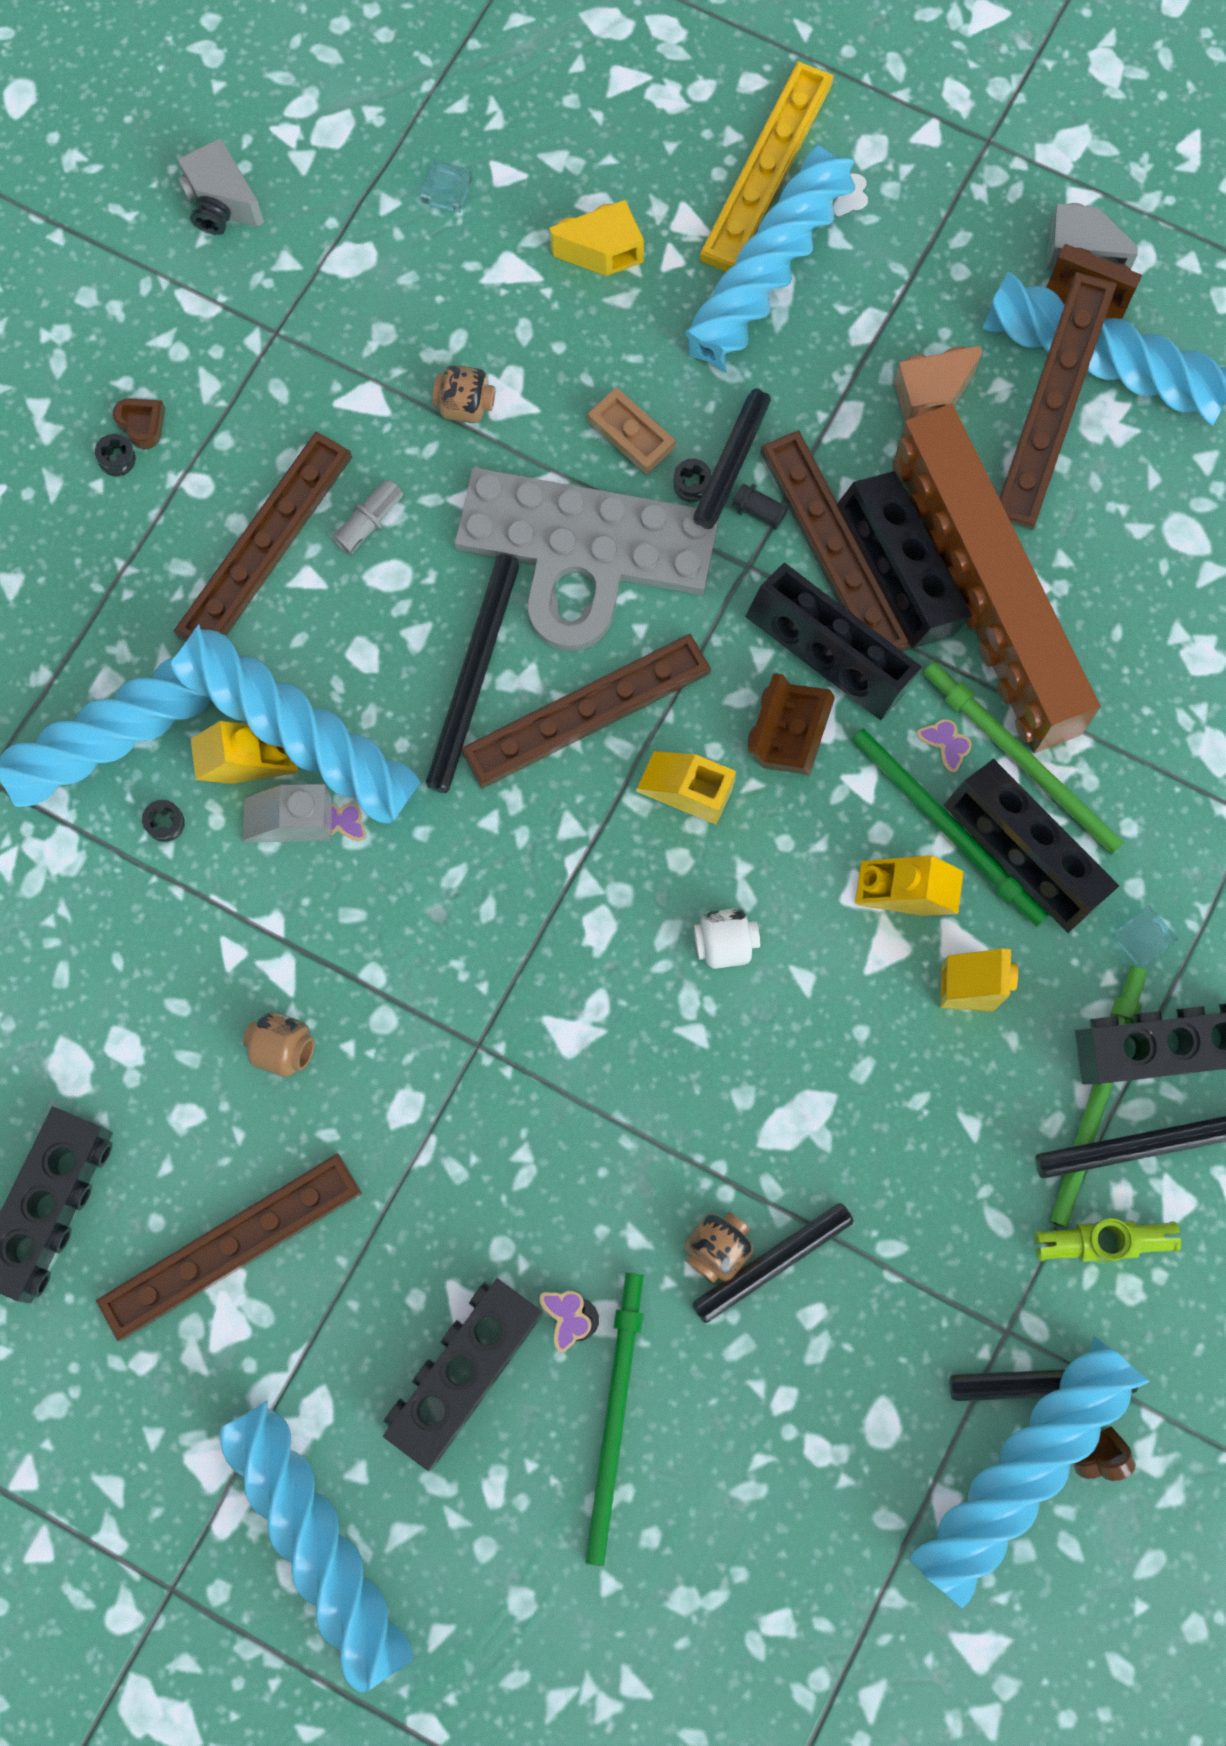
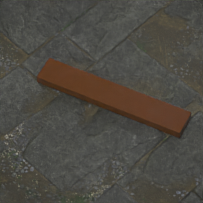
(1055, 398)
(829, 535)
(266, 538)
(586, 711)
(228, 1247)

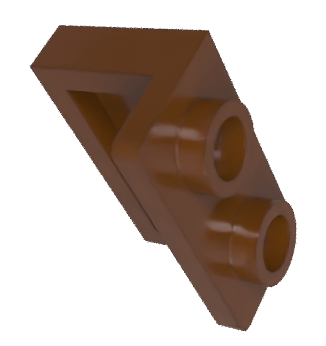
(1084, 262)
(790, 726)

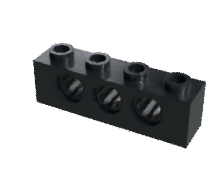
(903, 559)
(832, 641)
(1030, 845)
(1105, 1060)
(36, 1179)
(429, 1442)

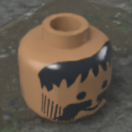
(463, 394)
(279, 1044)
(718, 1247)

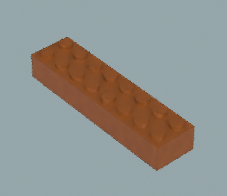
(996, 579)

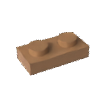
(631, 431)

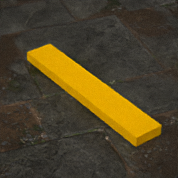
(767, 165)

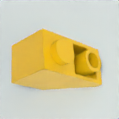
(599, 240)
(235, 755)
(688, 784)
(910, 885)
(977, 980)

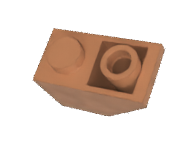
(935, 380)

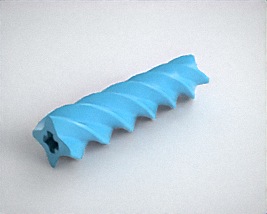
(767, 257)
(1143, 362)
(284, 718)
(99, 734)
(1029, 1470)
(306, 1533)

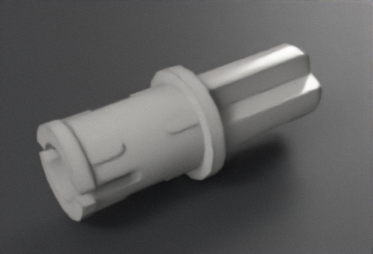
(367, 517)

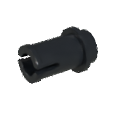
(759, 506)

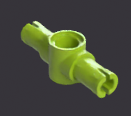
(1130, 1239)

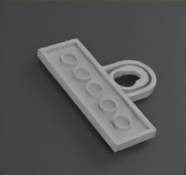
(584, 533)

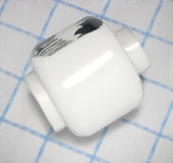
(726, 938)

